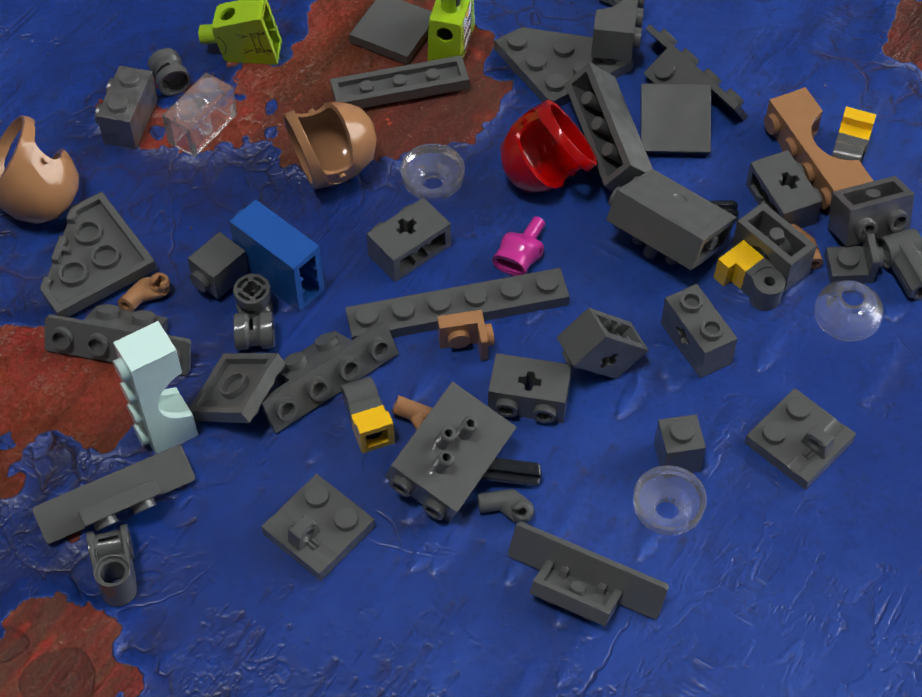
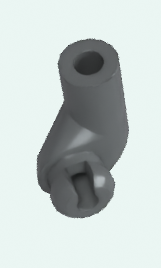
(508, 502)

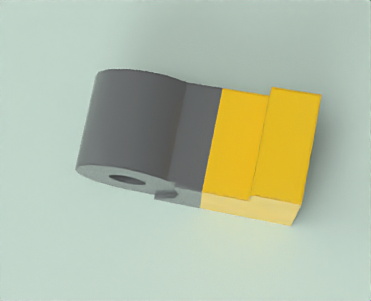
(854, 134)
(752, 275)
(367, 414)

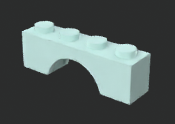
(146, 367)

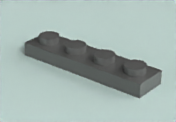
(401, 82)

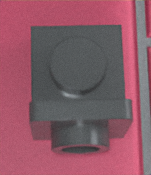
(854, 262)

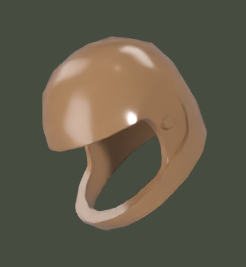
(331, 142)
(33, 184)

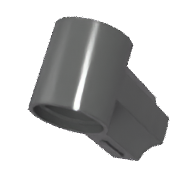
(904, 256)

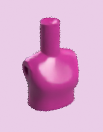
(520, 250)

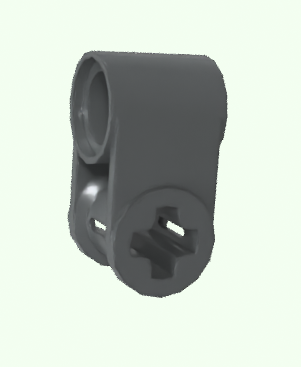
(112, 559)

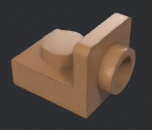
(465, 329)

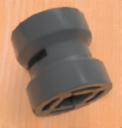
(169, 71)
(253, 295)
(254, 331)

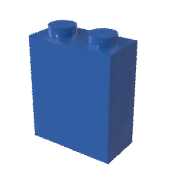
(279, 254)

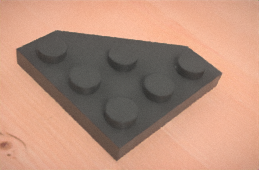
(550, 59)
(93, 258)

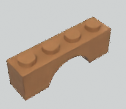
(794, 123)

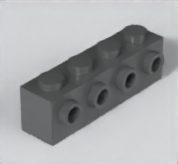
(607, 126)

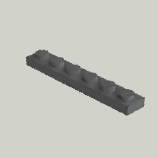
(494, 297)

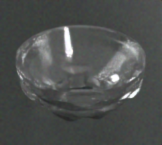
(432, 162)
(845, 320)
(673, 486)

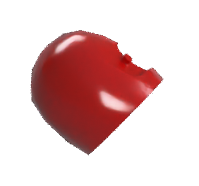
(547, 143)

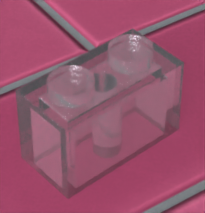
(200, 114)

